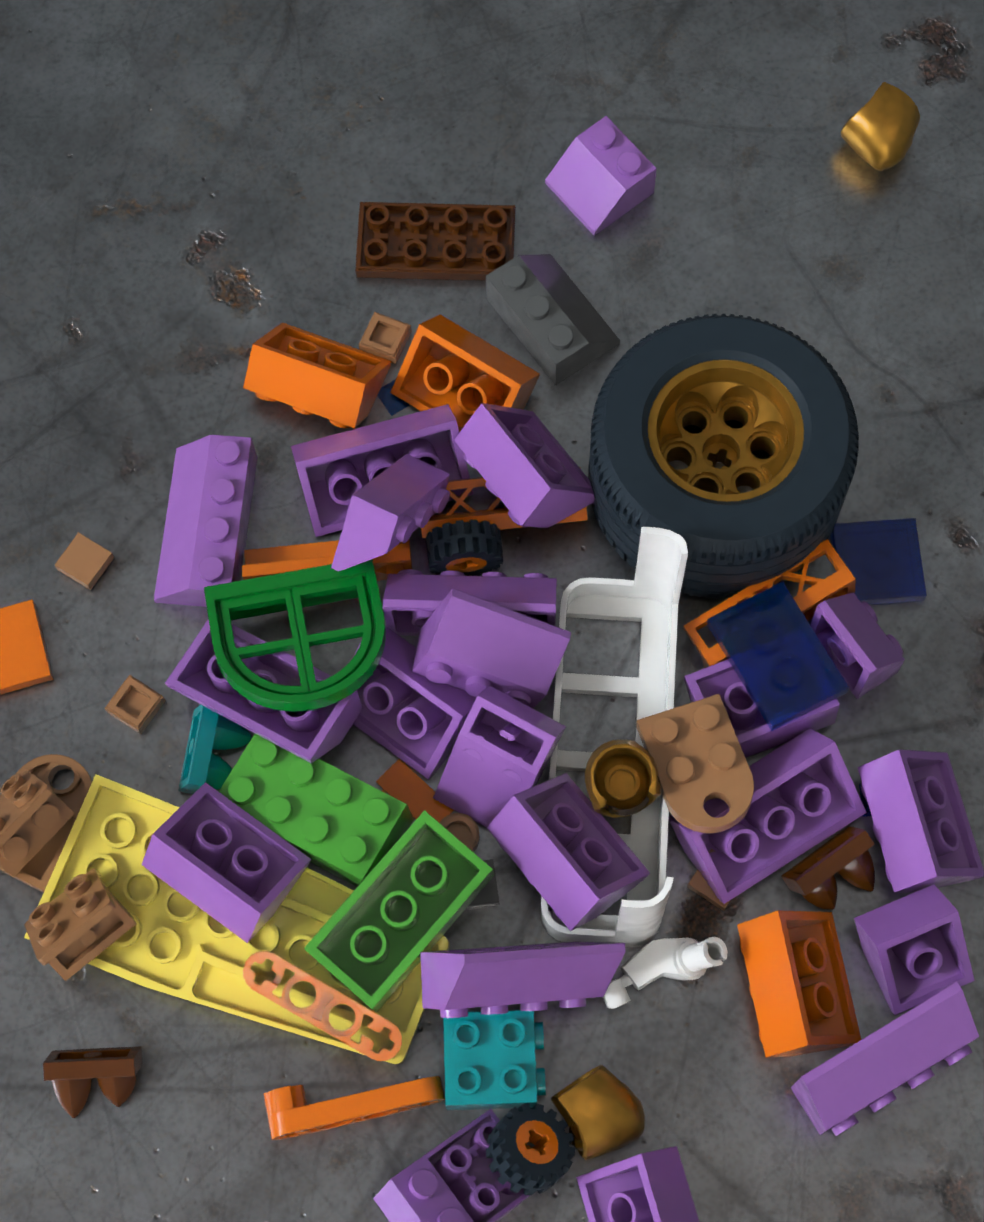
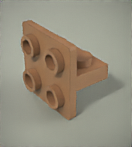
(27, 819)
(77, 924)

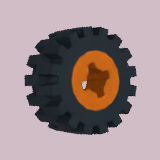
(464, 548)
(527, 1166)

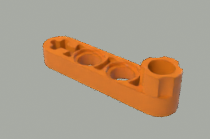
(319, 1010)
(292, 1117)

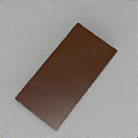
(433, 240)

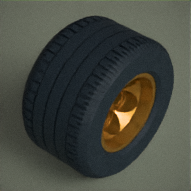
(702, 377)

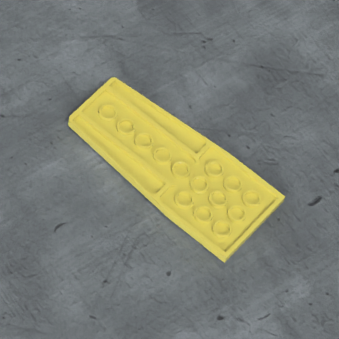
(195, 956)

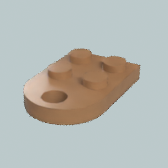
(699, 762)
(40, 867)

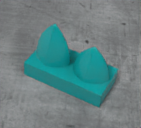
(206, 733)

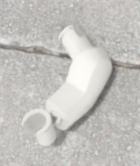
(665, 958)

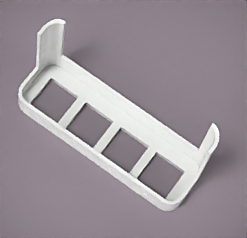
(653, 602)

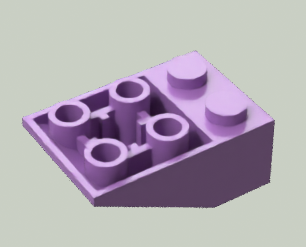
(496, 755)
(451, 1182)

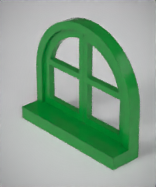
(291, 593)

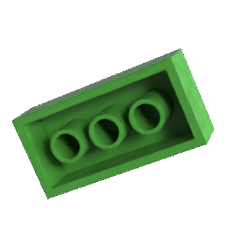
(317, 809)
(400, 911)

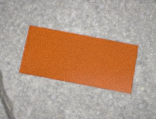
(409, 788)

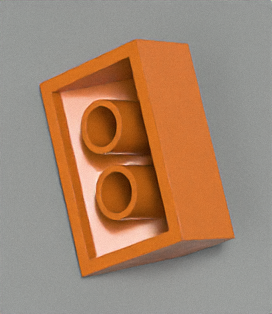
(461, 371)
(315, 375)
(798, 983)

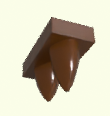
(843, 854)
(74, 1070)

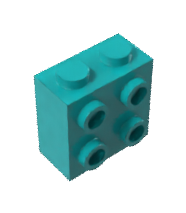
(492, 1061)

